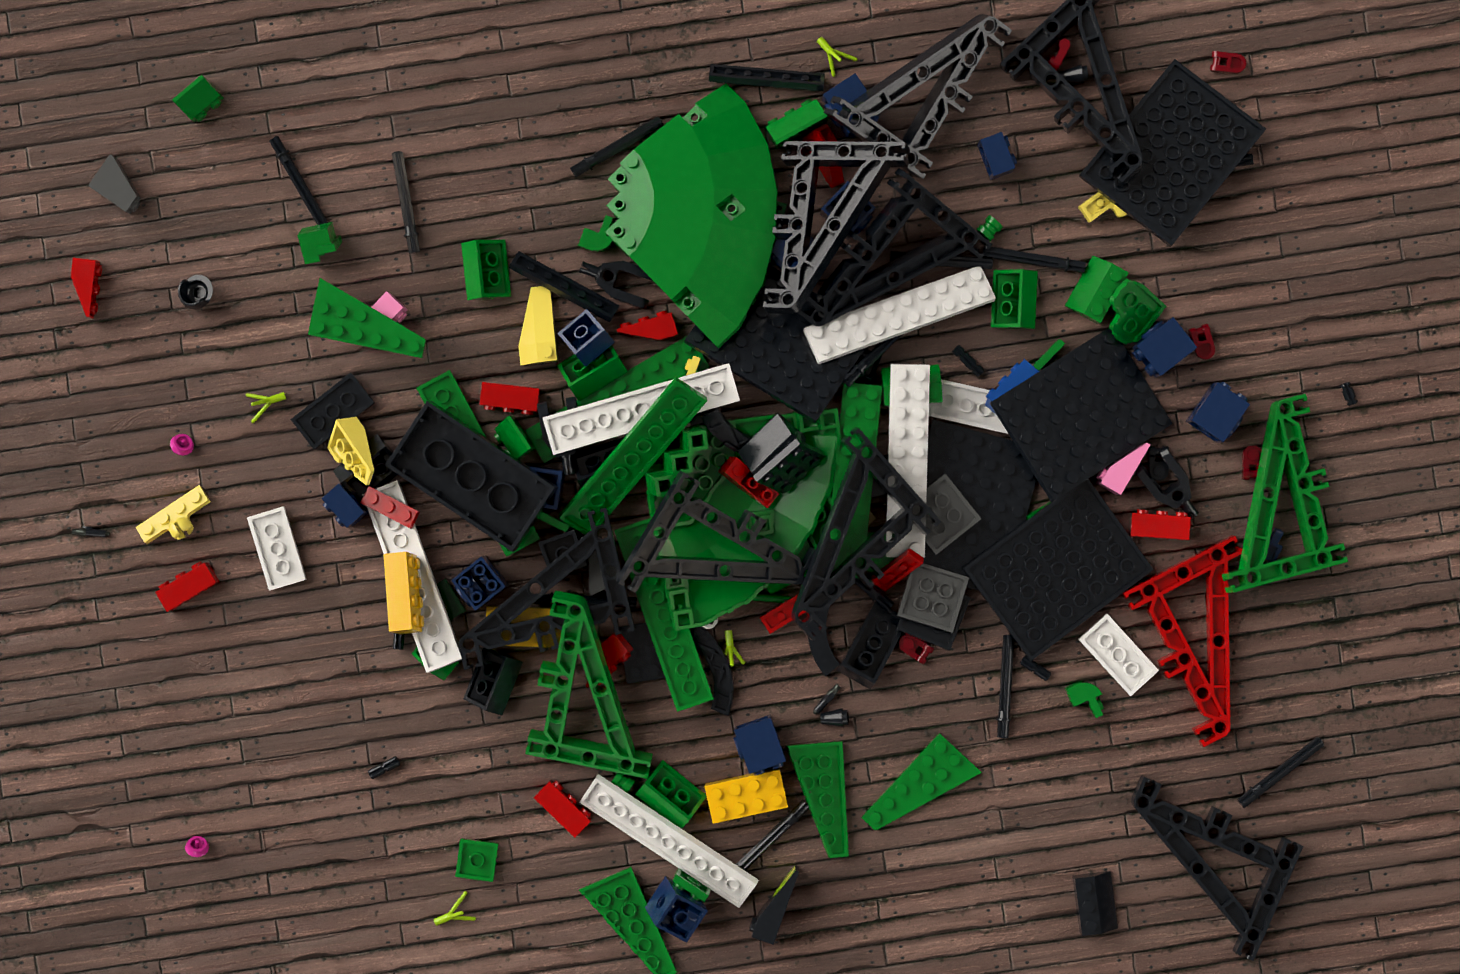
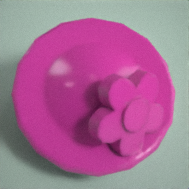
(182, 444)
(197, 846)

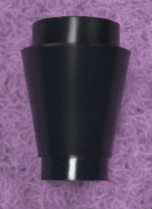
(1076, 74)
(835, 718)

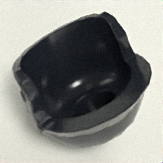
(195, 292)

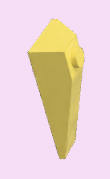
(538, 331)
(350, 446)

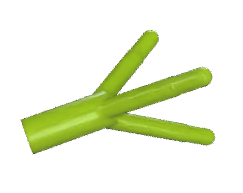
(832, 52)
(264, 399)
(731, 649)
(453, 916)

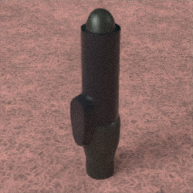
(89, 531)
(826, 699)

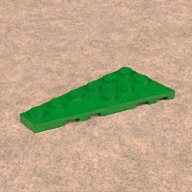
(351, 321)
(927, 777)
(823, 784)
(623, 908)

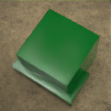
(317, 241)

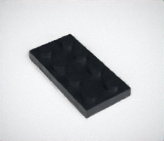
(341, 401)

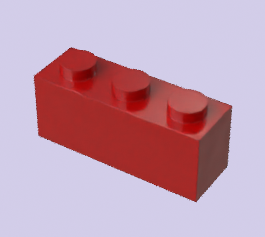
(509, 398)
(1161, 525)
(186, 586)
(563, 807)

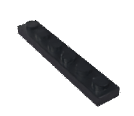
(766, 77)
(564, 286)

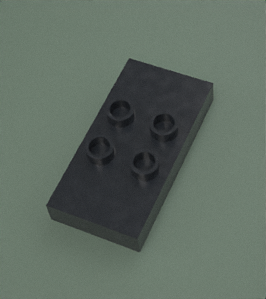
(471, 476)

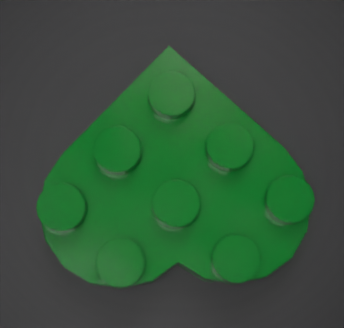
(1135, 311)

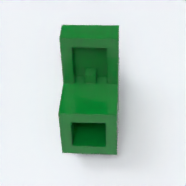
(597, 241)
(1082, 692)

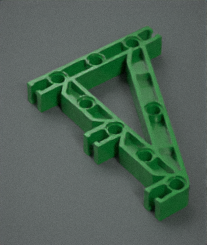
(1275, 458)
(582, 632)

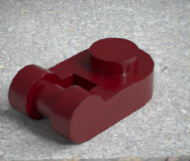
(1056, 61)
(1234, 62)
(1206, 348)
(1250, 456)
(909, 644)

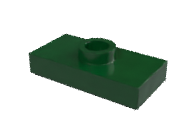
(450, 599)

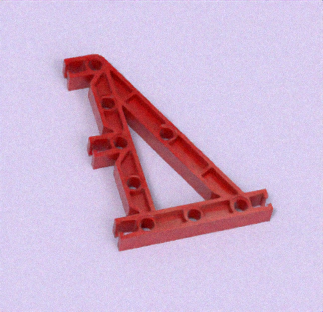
(1217, 685)

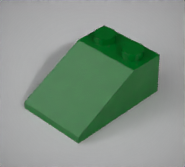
(513, 437)

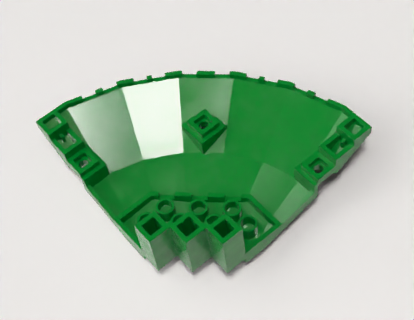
(678, 215)
(787, 519)

